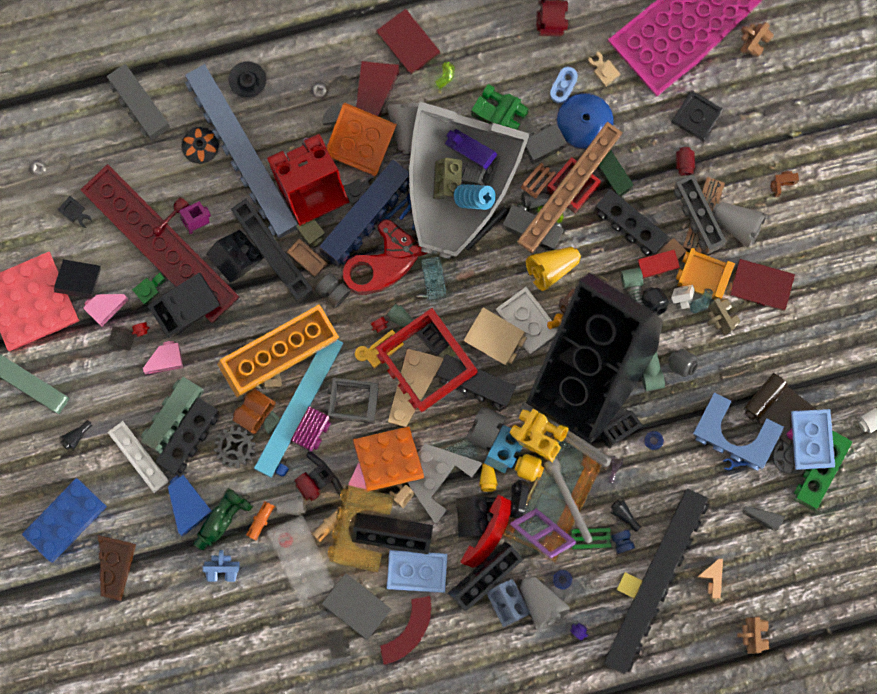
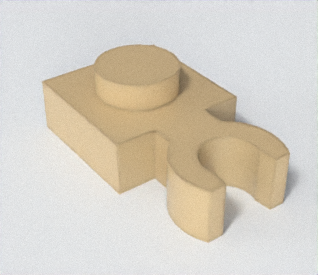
(605, 71)

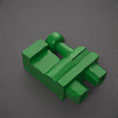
(503, 113)

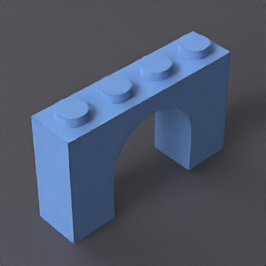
(710, 432)

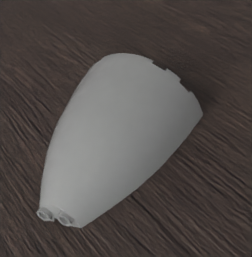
(441, 223)

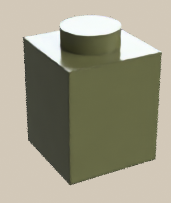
(311, 233)

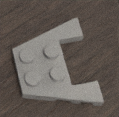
(436, 467)

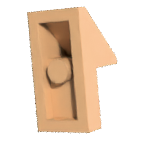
(715, 573)

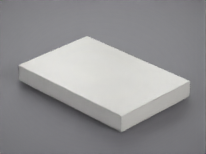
(528, 315)

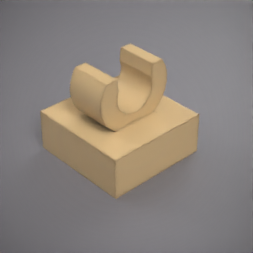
(403, 496)

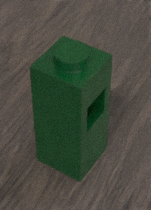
(614, 175)

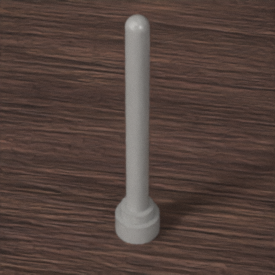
(554, 469)

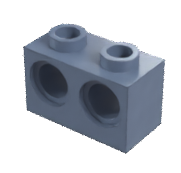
(508, 603)

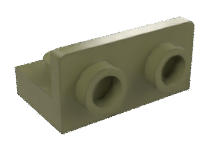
(447, 177)

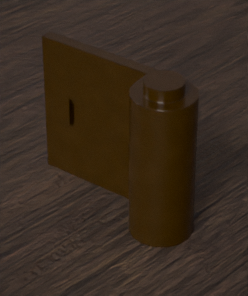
(775, 403)

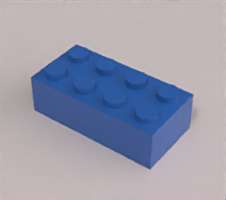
(64, 520)

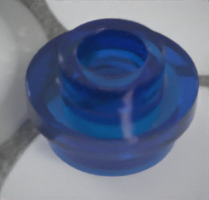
(658, 436)
(567, 575)

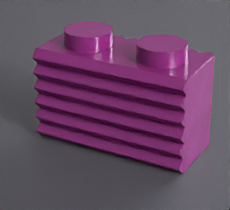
(310, 429)

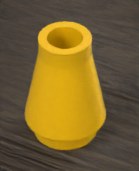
(488, 479)

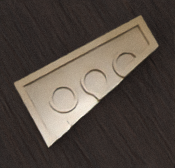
(419, 372)

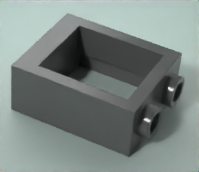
(332, 389)

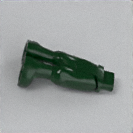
(221, 518)

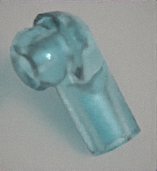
(703, 302)

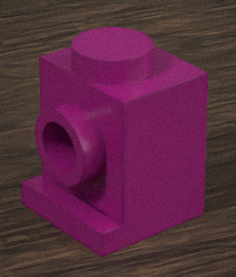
(194, 216)

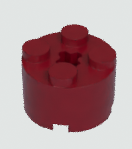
(551, 18)

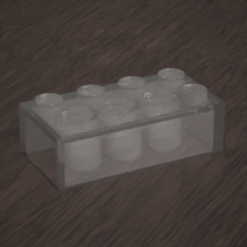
(300, 558)

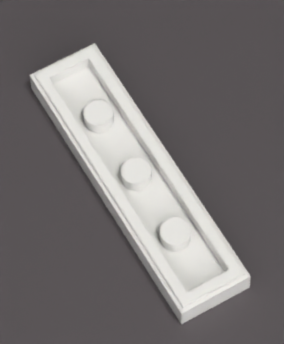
(138, 457)

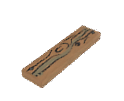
(712, 192)

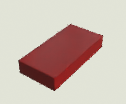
(658, 264)

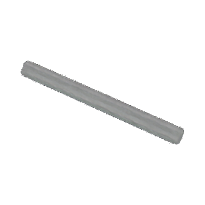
(577, 442)

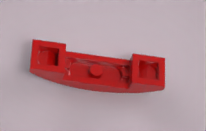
(475, 555)

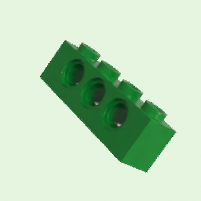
(813, 499)

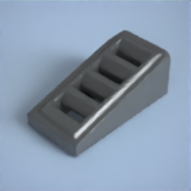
(768, 519)

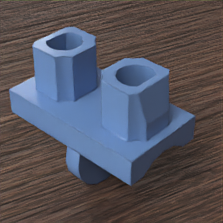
(220, 563)

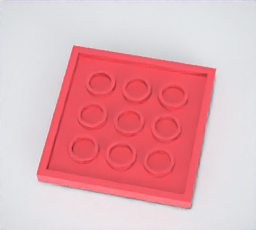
(29, 302)

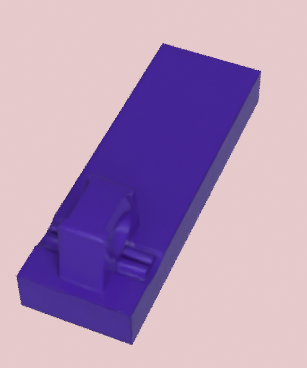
(470, 148)

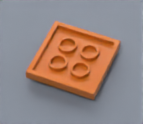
(360, 139)
(388, 458)

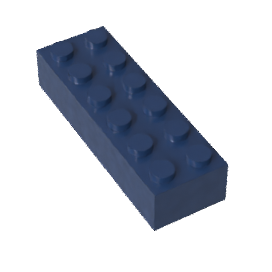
(365, 214)

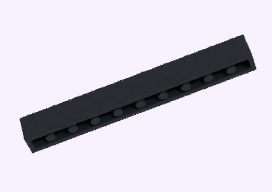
(655, 582)

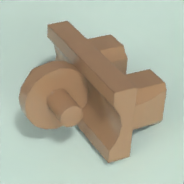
(753, 35)
(752, 635)

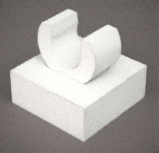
(683, 295)

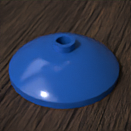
(570, 119)

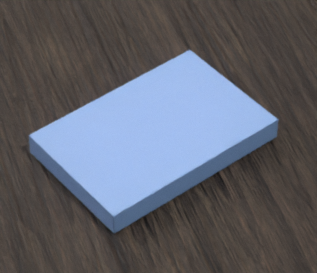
(812, 439)
(416, 571)

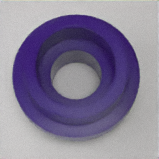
(579, 631)

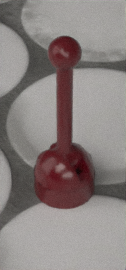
(178, 205)

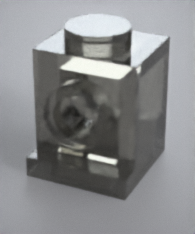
(338, 645)

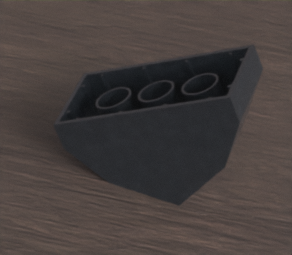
(595, 358)

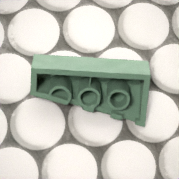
(171, 415)

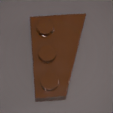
(115, 564)

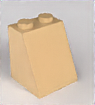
(496, 337)

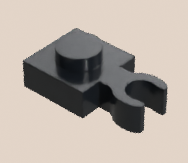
(357, 189)
(73, 210)

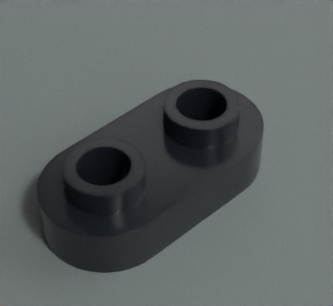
(519, 498)

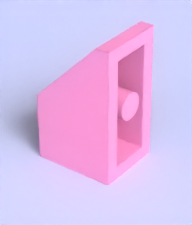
(104, 306)
(164, 359)

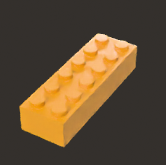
(277, 350)

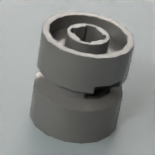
(332, 290)

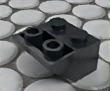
(234, 255)
(473, 515)

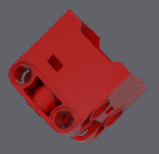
(312, 187)

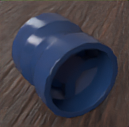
(623, 542)

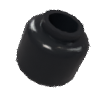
(655, 300)

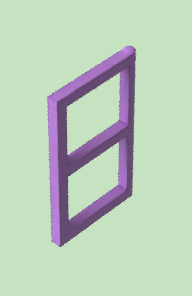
(552, 526)

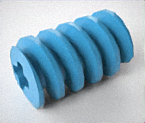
(474, 196)

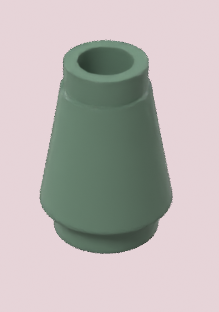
(399, 315)

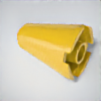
(551, 266)

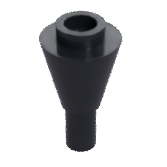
(72, 438)
(621, 511)

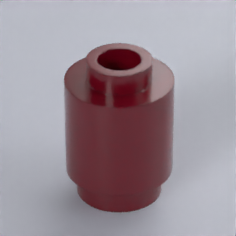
(685, 161)
(307, 487)

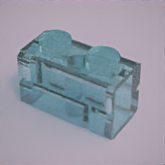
(433, 278)

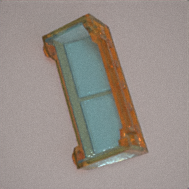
(579, 476)

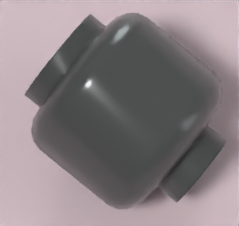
(683, 362)

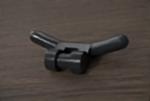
(322, 468)

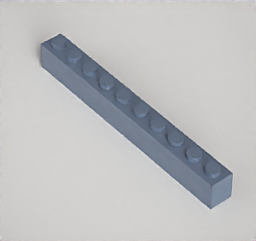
(241, 151)

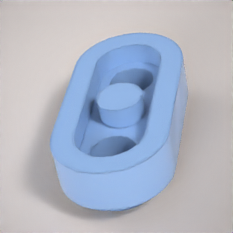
(563, 85)

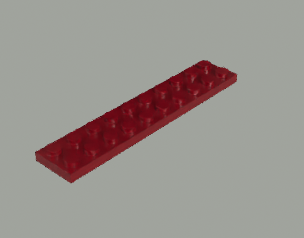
(164, 250)

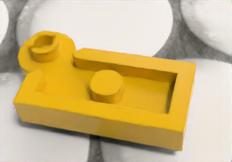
(363, 353)

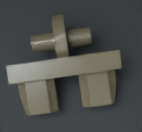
(720, 317)

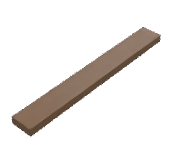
(569, 187)

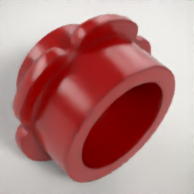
(379, 324)
(140, 329)

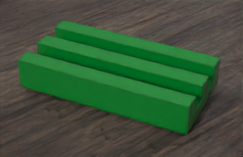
(594, 538)

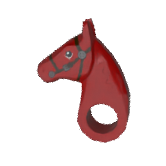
(388, 268)

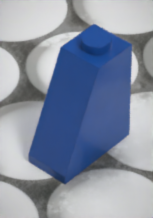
(187, 505)

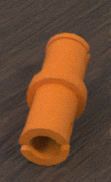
(260, 520)

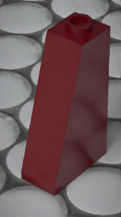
(375, 86)

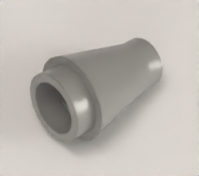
(293, 506)

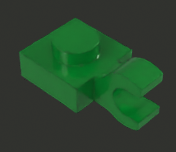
(148, 290)

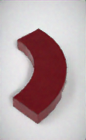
(412, 634)

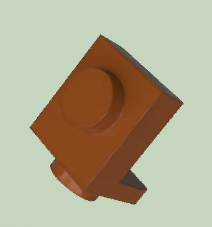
(784, 179)

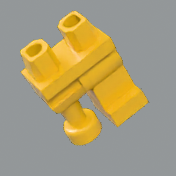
(533, 431)

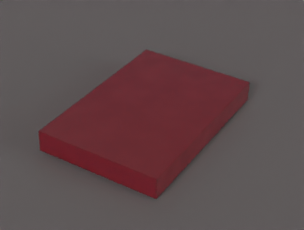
(408, 41)
(762, 285)

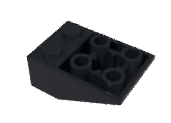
(184, 305)

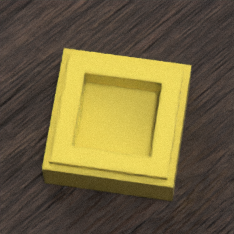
(629, 585)

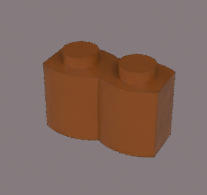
(253, 411)

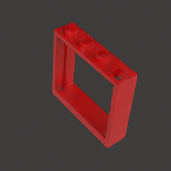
(405, 333)

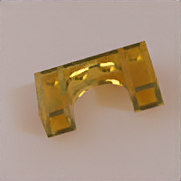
(344, 550)

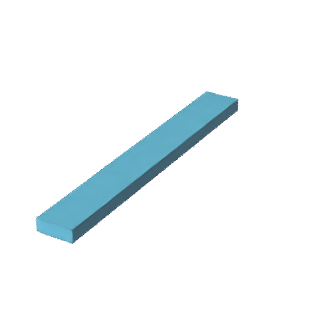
(296, 409)

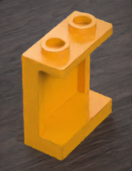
(704, 273)

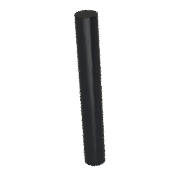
(487, 227)

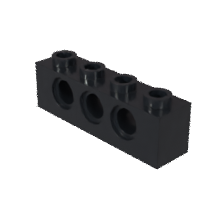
(628, 213)
(199, 409)
(485, 576)

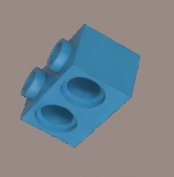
(505, 449)

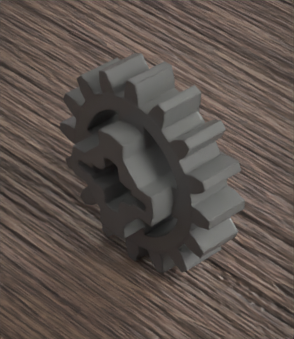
(246, 440)

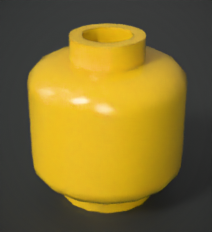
(529, 467)

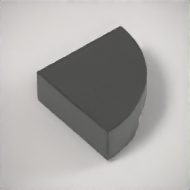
(331, 114)

